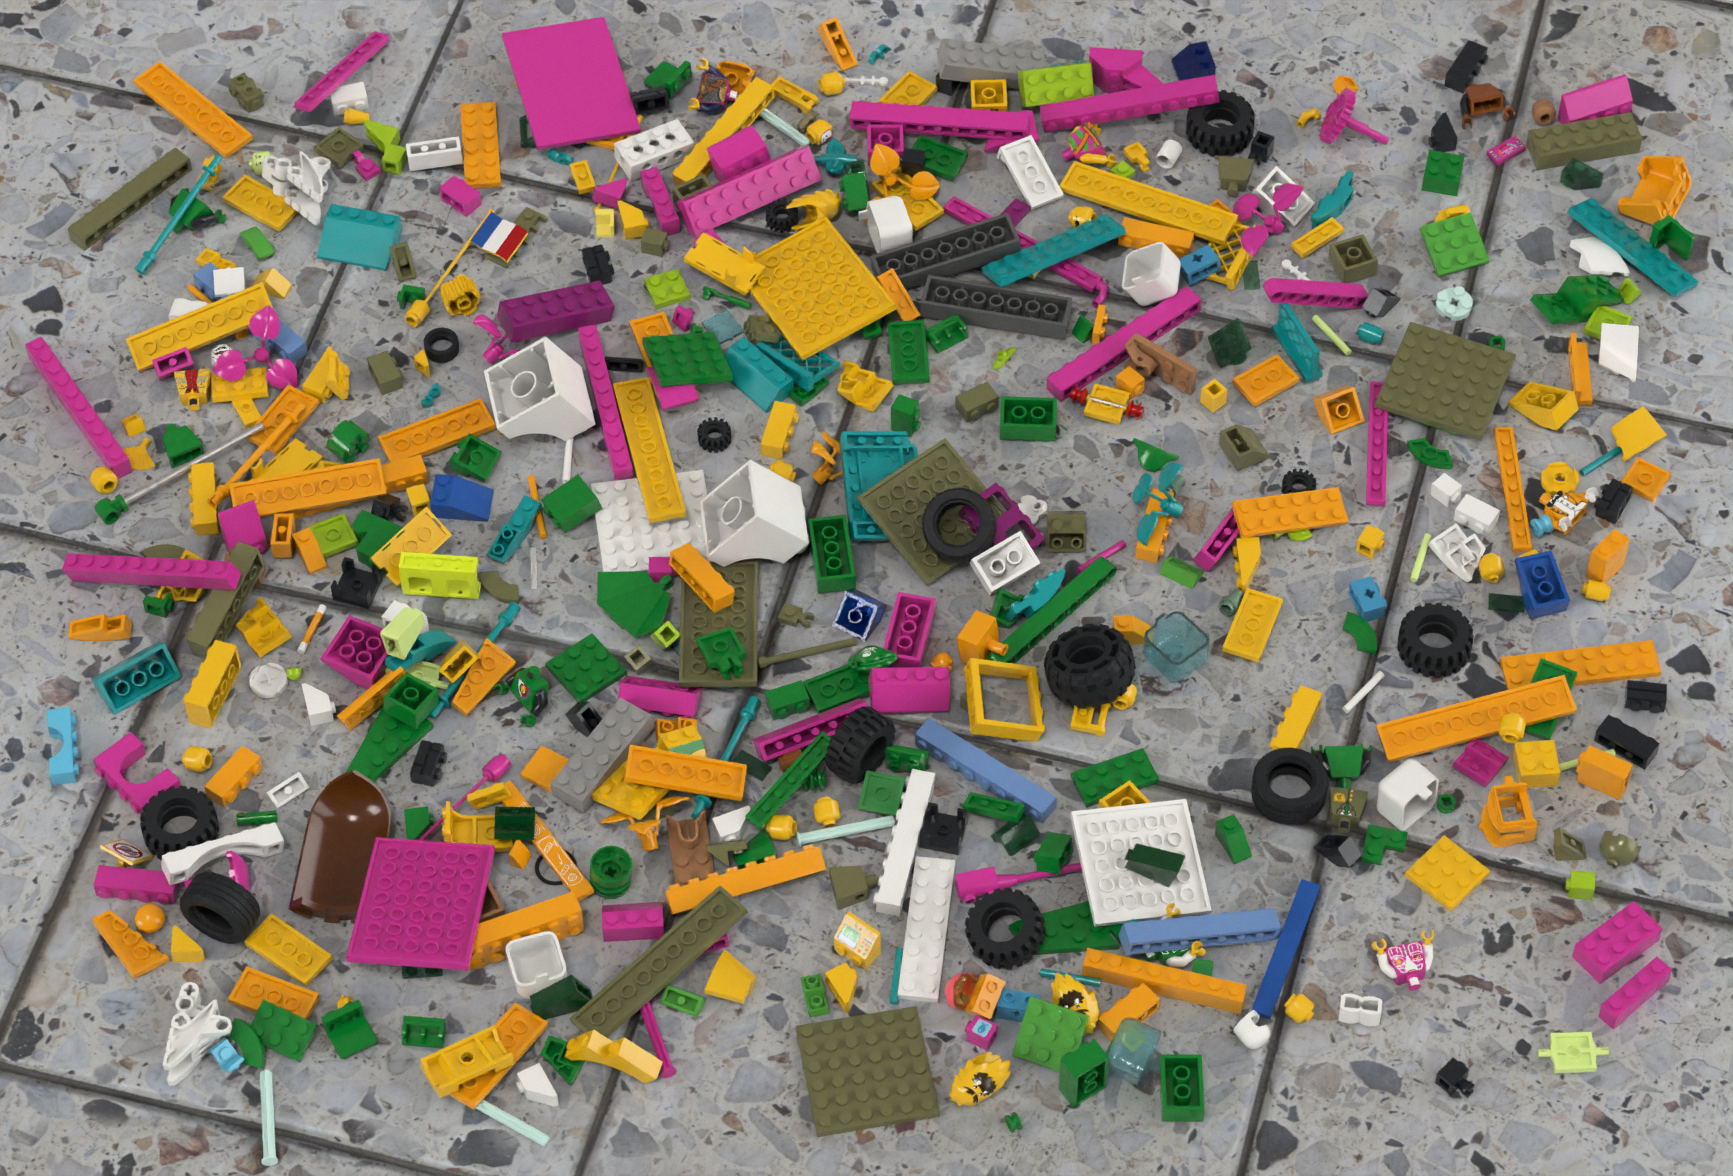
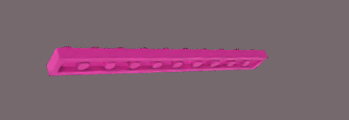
(1067, 268)

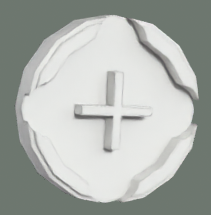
(268, 680)

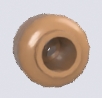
(1543, 112)

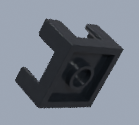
(356, 585)
(943, 831)

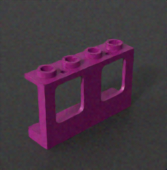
(1006, 520)

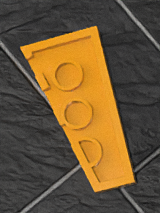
(482, 676)
(129, 946)

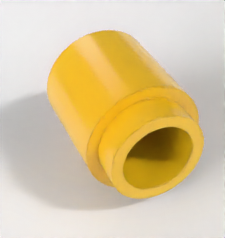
(1596, 590)

